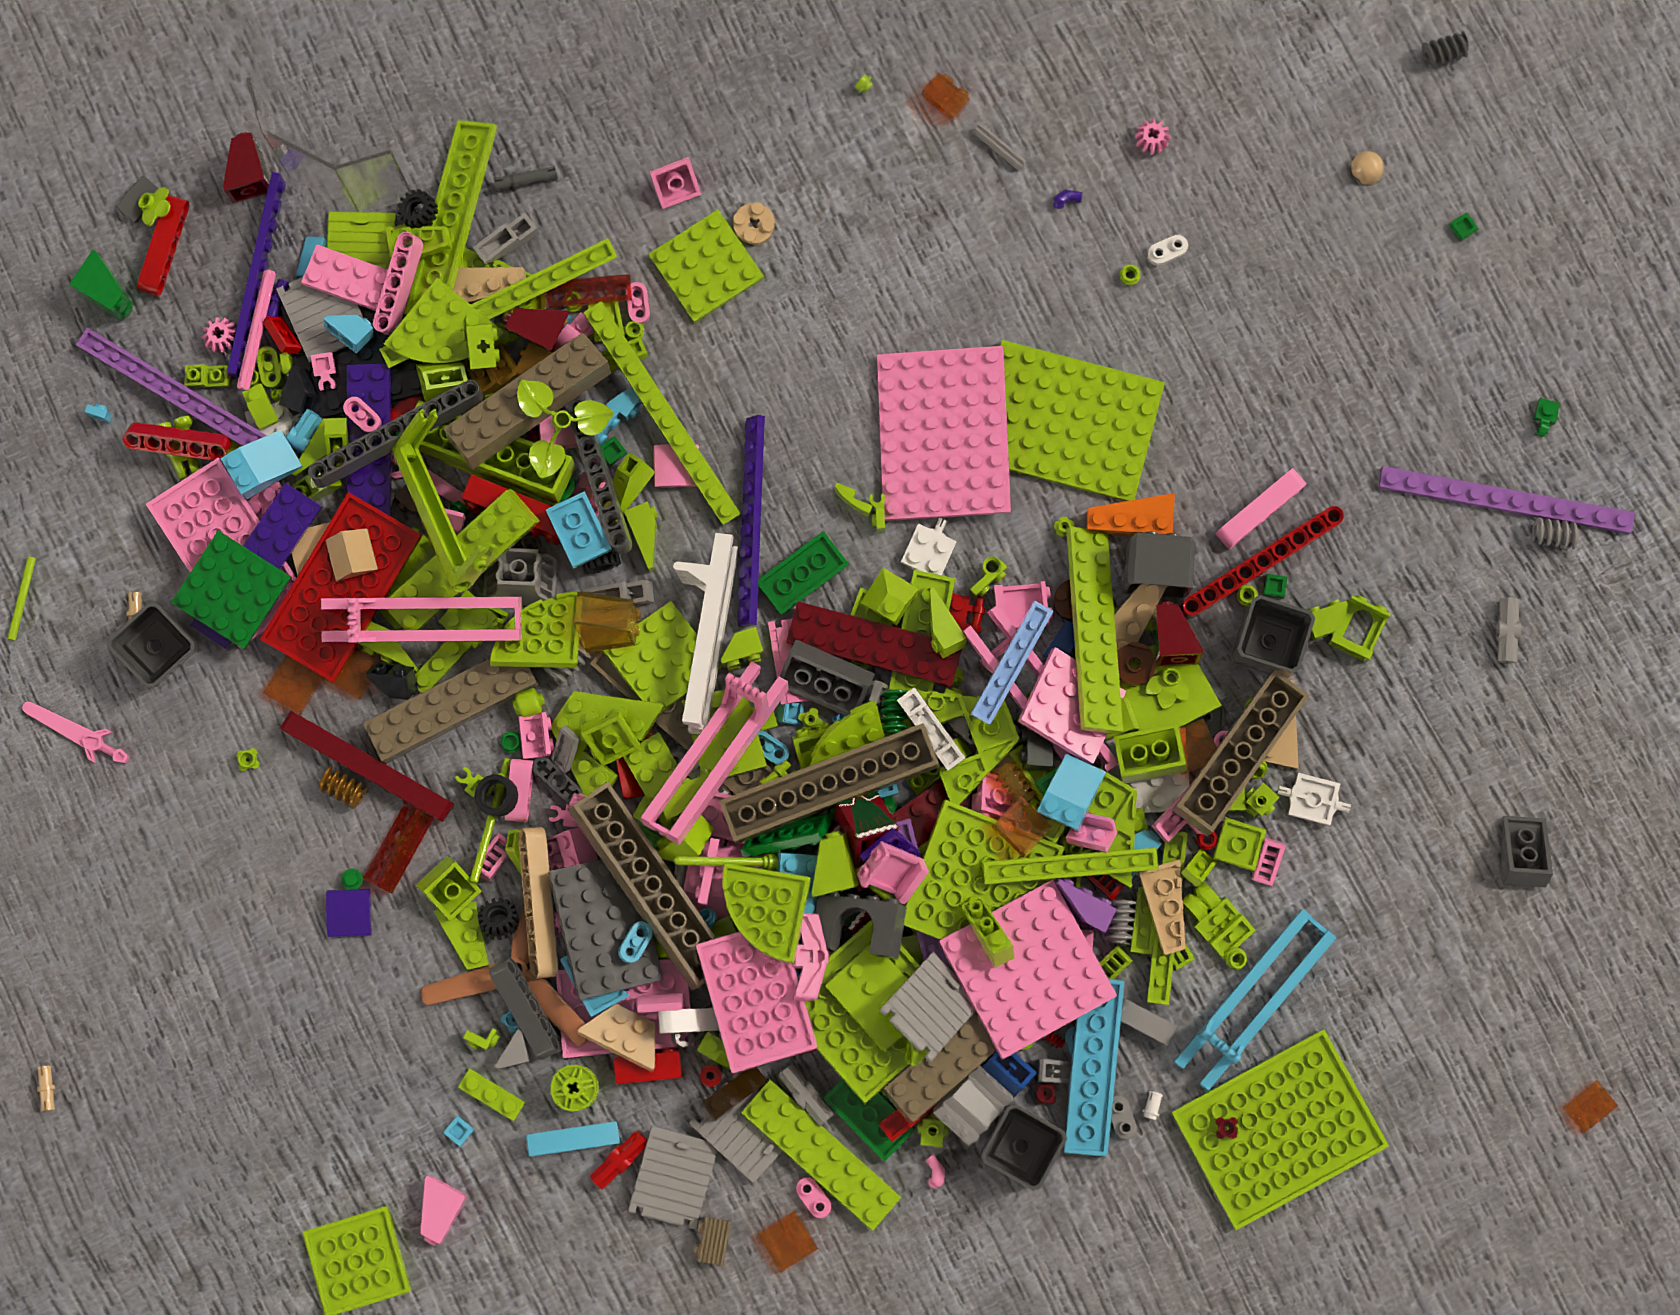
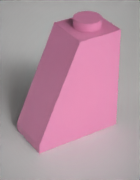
(439, 1209)

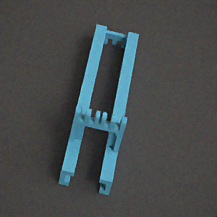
(1206, 1033)

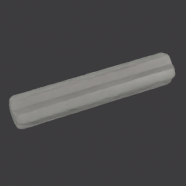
(999, 146)

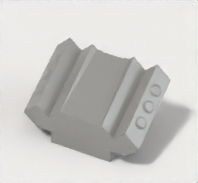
(522, 575)
(972, 1105)

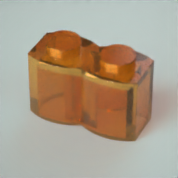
(945, 96)

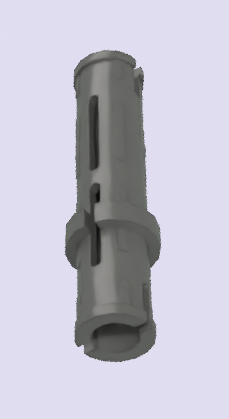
(529, 177)

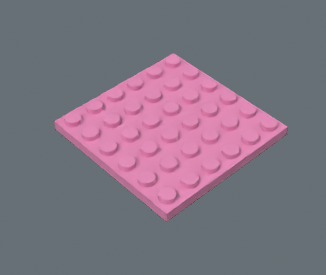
(1046, 982)

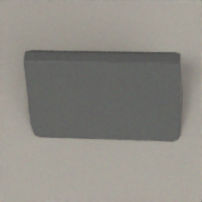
(129, 203)

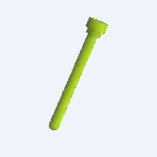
(766, 862)

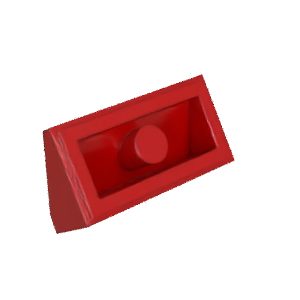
(629, 784)

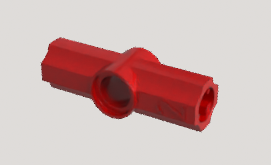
(619, 1160)

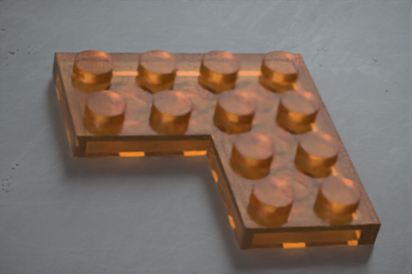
(296, 684)

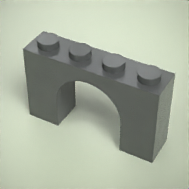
(886, 915)

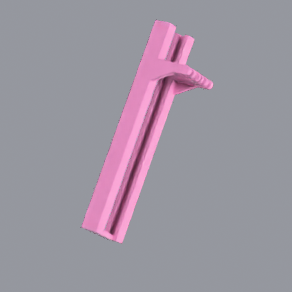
(355, 634)
(989, 661)
(733, 693)

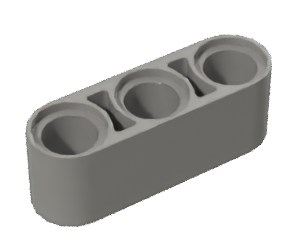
(1147, 1023)

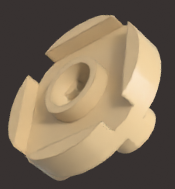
(749, 234)

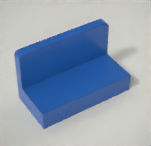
(1064, 640)

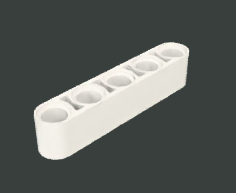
(688, 1020)

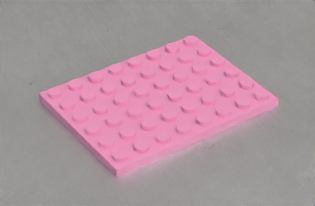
(944, 433)

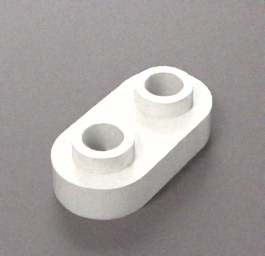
(1168, 250)

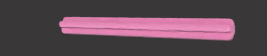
(256, 330)

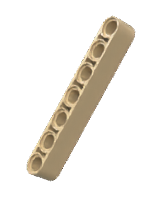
(538, 902)

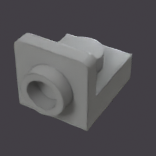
(875, 692)

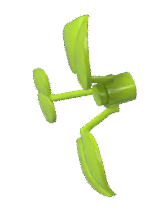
(536, 397)

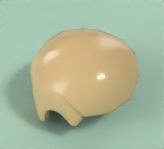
(1367, 167)

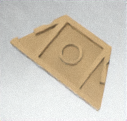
(624, 1035)

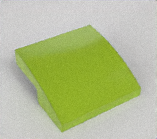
(1224, 927)

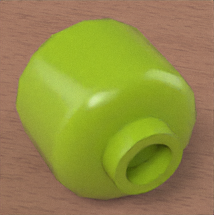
(528, 703)

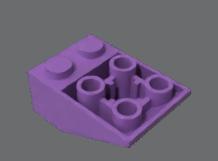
(1087, 910)

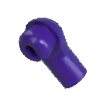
(1065, 196)

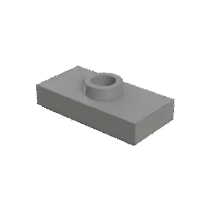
(565, 749)

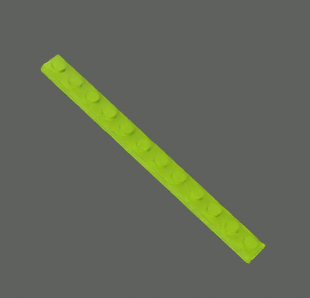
(532, 286)
(661, 413)

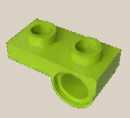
(983, 584)

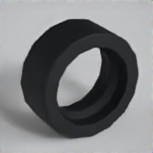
(485, 784)

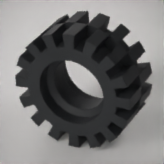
(410, 202)
(602, 563)
(496, 908)

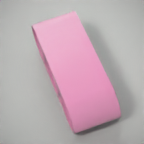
(522, 776)

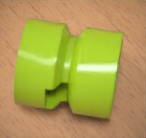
(1202, 900)

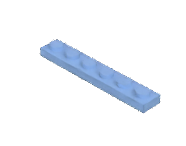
(1011, 662)

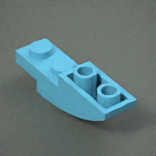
(623, 405)

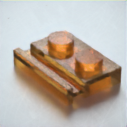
(1590, 1106)

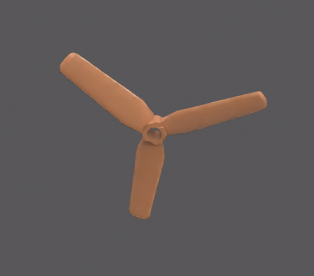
(480, 981)

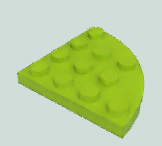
(437, 327)
(547, 636)
(851, 732)
(767, 908)

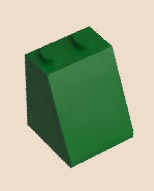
(100, 286)

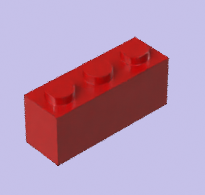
(667, 1066)

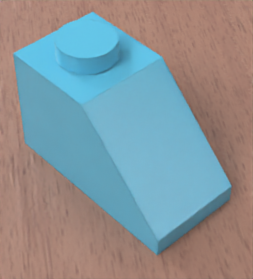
(350, 330)

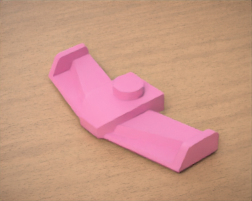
(811, 958)

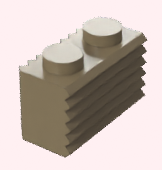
(713, 1240)

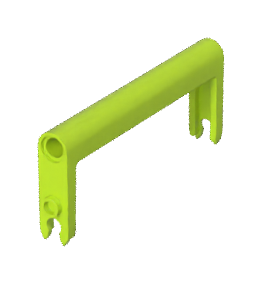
(459, 571)

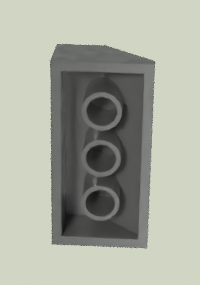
(825, 678)

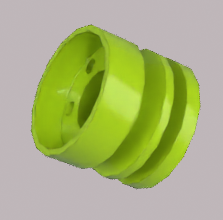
(587, 1085)

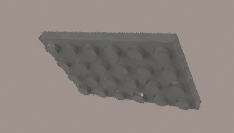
(594, 924)

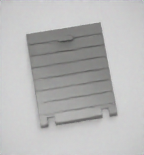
(307, 313)
(929, 1006)
(738, 1139)
(673, 1177)

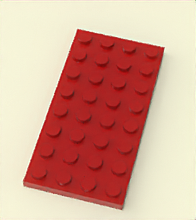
(300, 620)

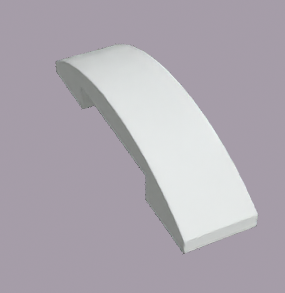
(941, 741)

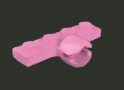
(1170, 823)

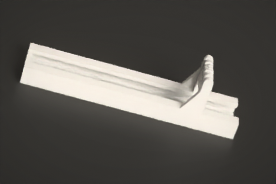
(717, 584)

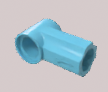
(300, 434)

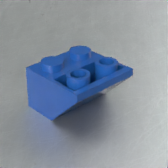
(1009, 1072)

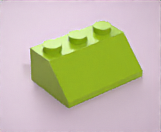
(1150, 753)

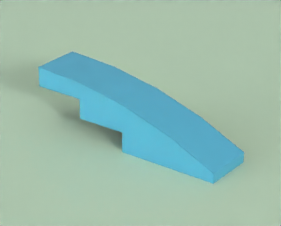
(572, 1139)

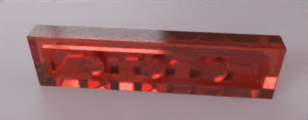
(589, 285)
(400, 849)

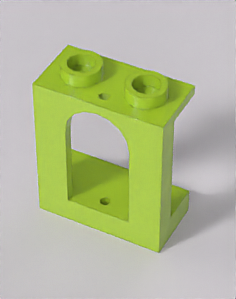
(1379, 617)

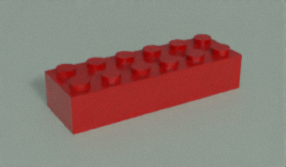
(482, 493)

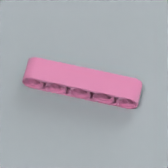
(395, 274)
(1260, 508)

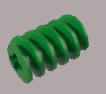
(893, 711)

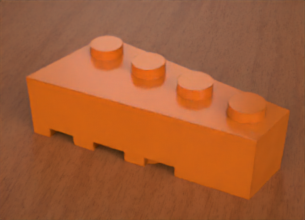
(1133, 516)

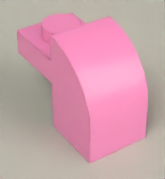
(569, 332)

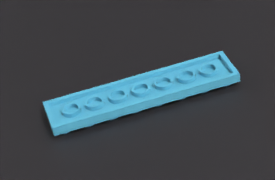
(1093, 1077)

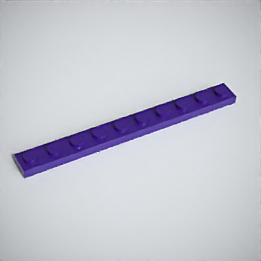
(258, 266)
(751, 521)

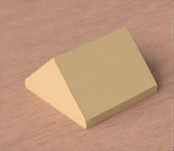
(351, 554)

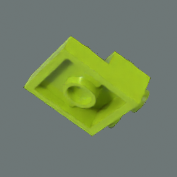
(469, 620)
(609, 738)
(805, 742)

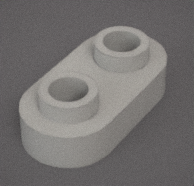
(1121, 1117)

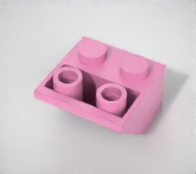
(569, 849)

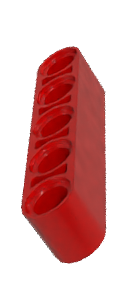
(163, 247)
(167, 445)

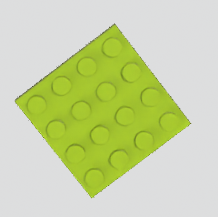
(706, 266)
(661, 659)

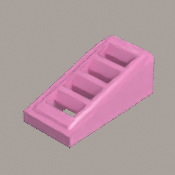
(1278, 856)
(488, 876)

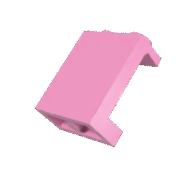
(1017, 600)
(893, 871)

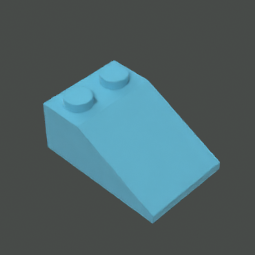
(261, 463)
(1071, 792)

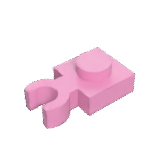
(323, 366)
(564, 815)

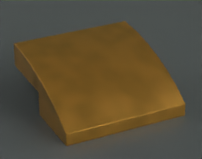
(496, 377)

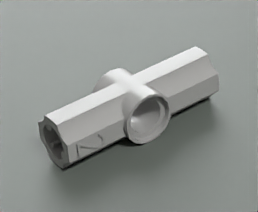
(1508, 630)
(805, 1094)

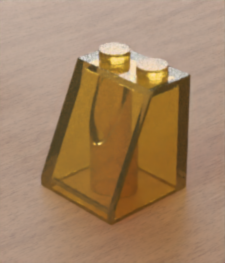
(606, 621)

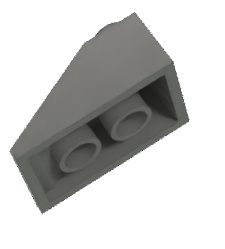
(1525, 852)

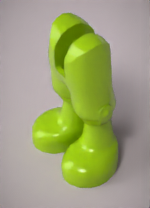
(177, 461)

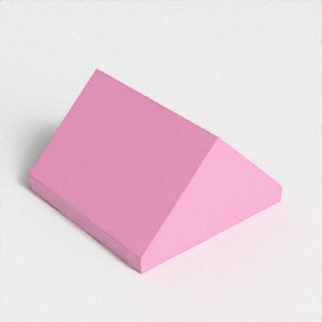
(675, 183)

